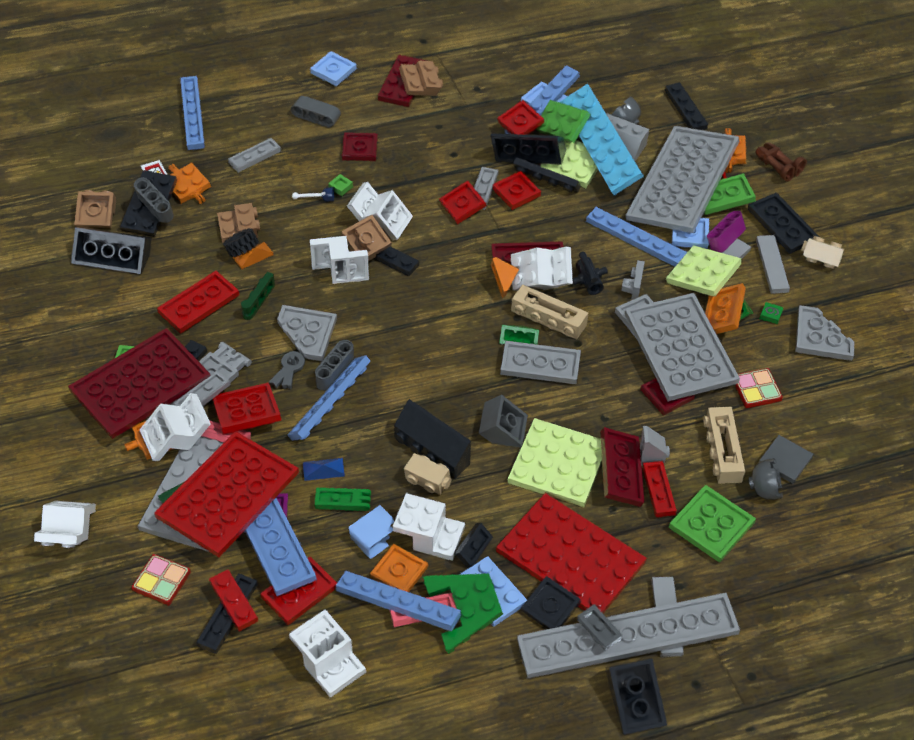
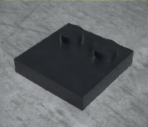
(550, 604)

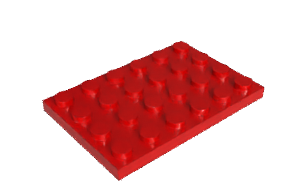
(226, 493)
(572, 553)

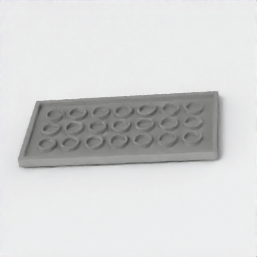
(683, 179)

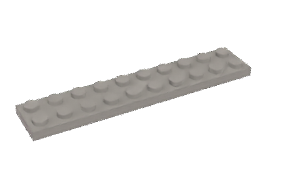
(641, 633)

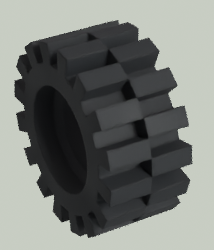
(241, 242)

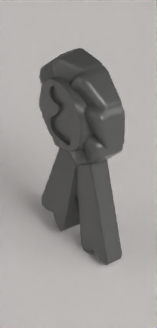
(291, 364)

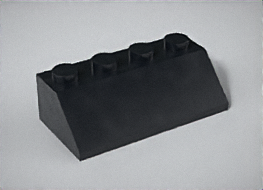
(531, 148)
(110, 250)
(432, 438)

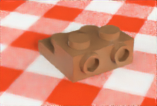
(421, 78)
(95, 209)
(238, 220)
(367, 236)

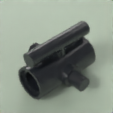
(589, 274)

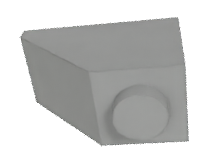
(652, 446)

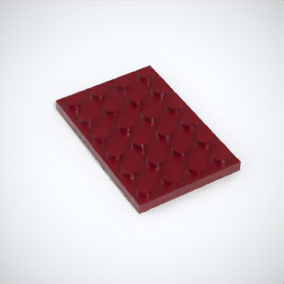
(138, 382)

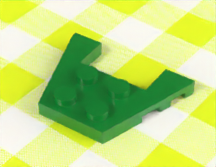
(474, 597)

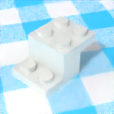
(385, 208)
(334, 254)
(542, 268)
(174, 427)
(65, 523)
(429, 527)
(327, 653)

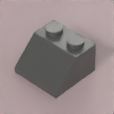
(503, 422)

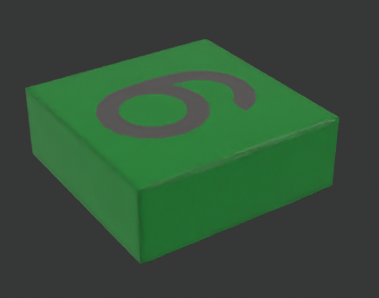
(771, 313)

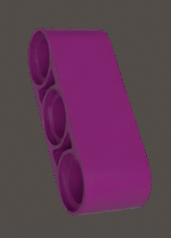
(726, 231)

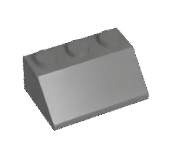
(632, 135)

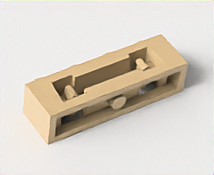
(549, 312)
(733, 468)

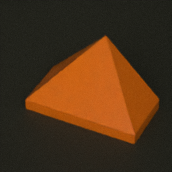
(254, 255)
(504, 275)

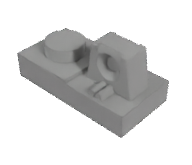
(633, 285)

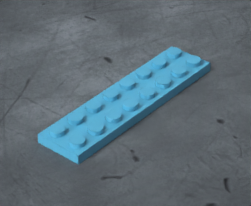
(604, 142)

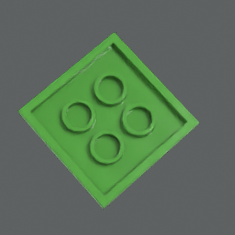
(712, 523)

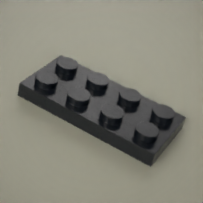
(138, 217)
(781, 222)

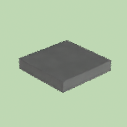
(789, 458)

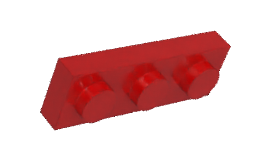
(659, 489)
(233, 600)

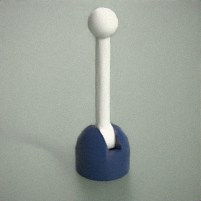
(327, 194)

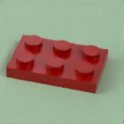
(299, 600)

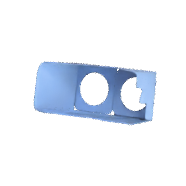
(372, 531)

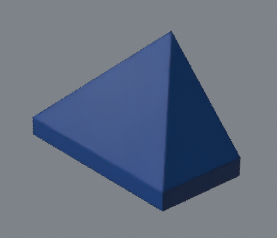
(323, 469)

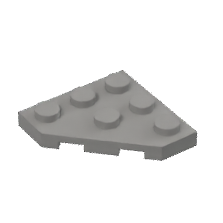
(307, 330)
(820, 336)

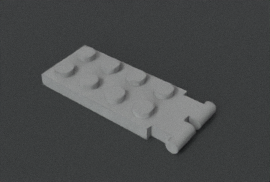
(224, 362)

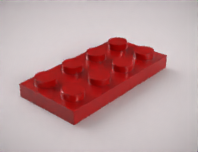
(198, 301)

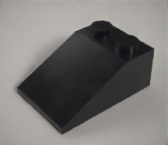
(636, 696)

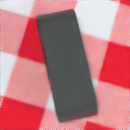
(315, 111)
(153, 200)
(334, 364)

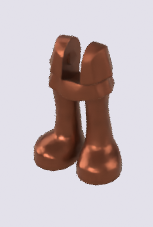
(789, 169)

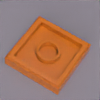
(399, 569)

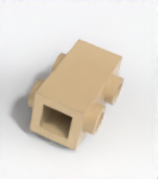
(817, 249)
(427, 474)

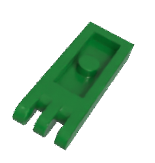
(342, 499)

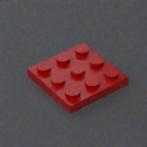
(246, 408)

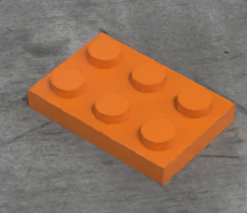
(725, 308)

